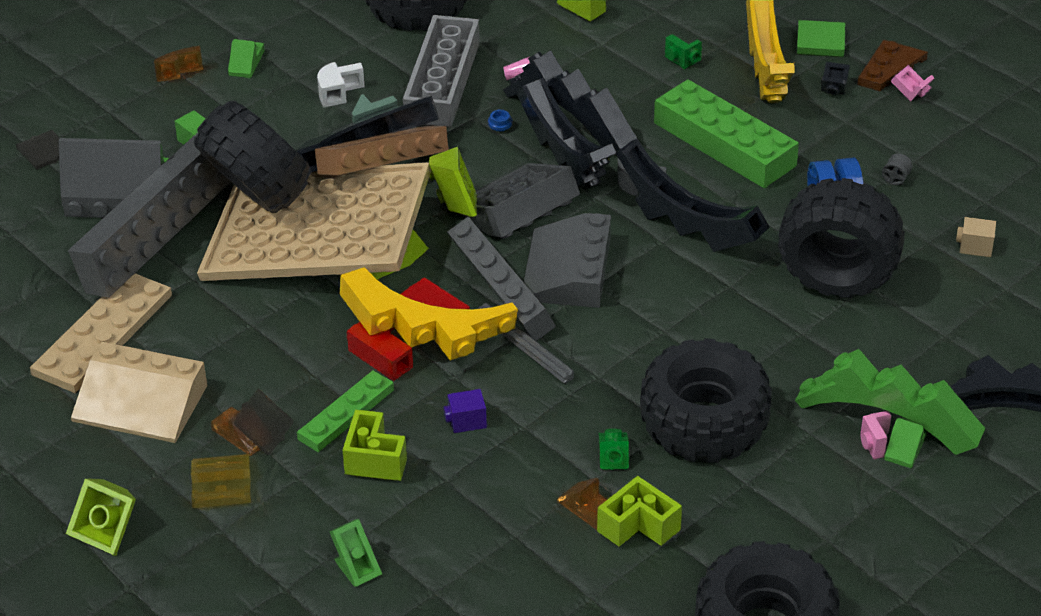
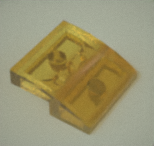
(221, 481)

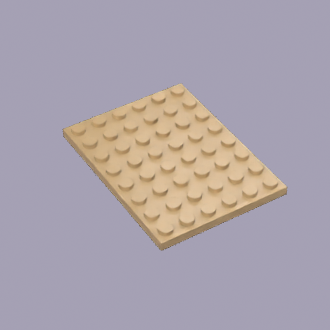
(327, 230)

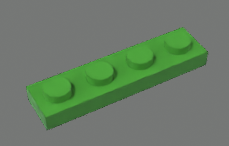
(339, 414)

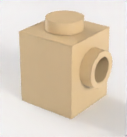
(976, 236)

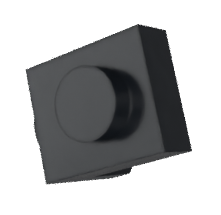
(835, 78)

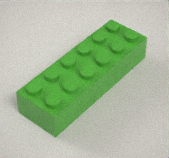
(726, 133)

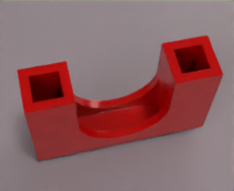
(385, 350)

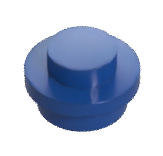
(500, 120)

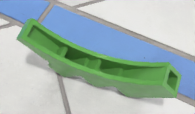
(896, 391)

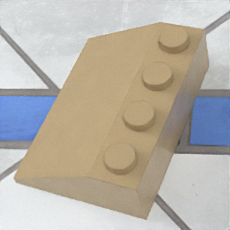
(139, 392)

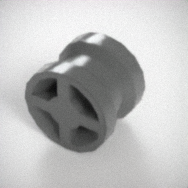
(897, 169)

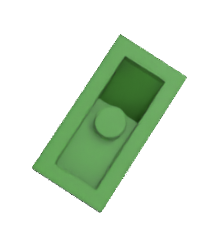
(244, 57)
(905, 442)
(355, 553)

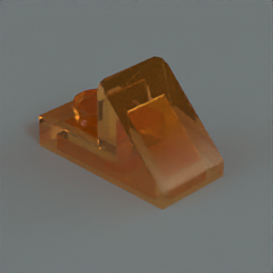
(225, 428)
(584, 500)

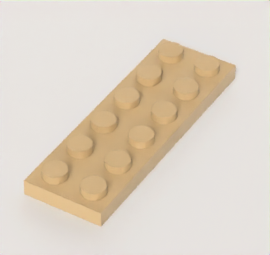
(108, 321)

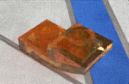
(180, 61)

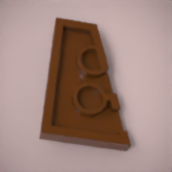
(887, 63)

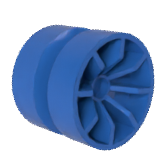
(843, 168)

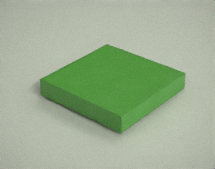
(821, 38)

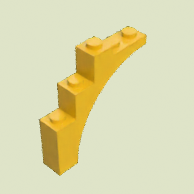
(765, 47)
(419, 323)

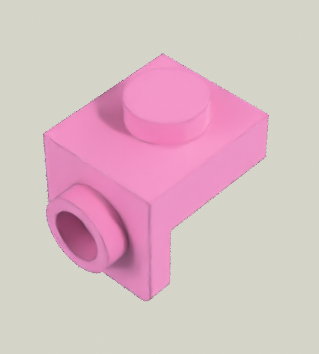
(911, 83)
(874, 433)

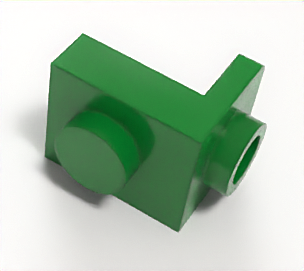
(681, 52)
(614, 449)

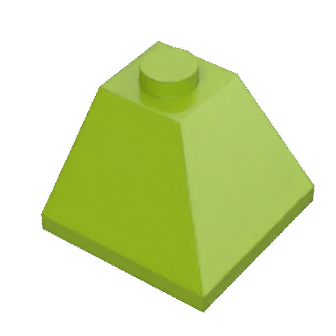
(101, 514)

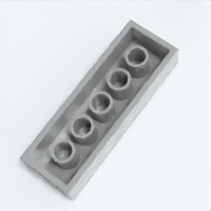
(444, 65)

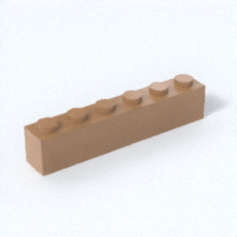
(381, 150)

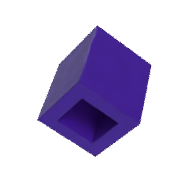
(466, 411)

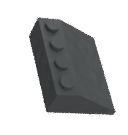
(103, 172)
(522, 197)
(570, 260)

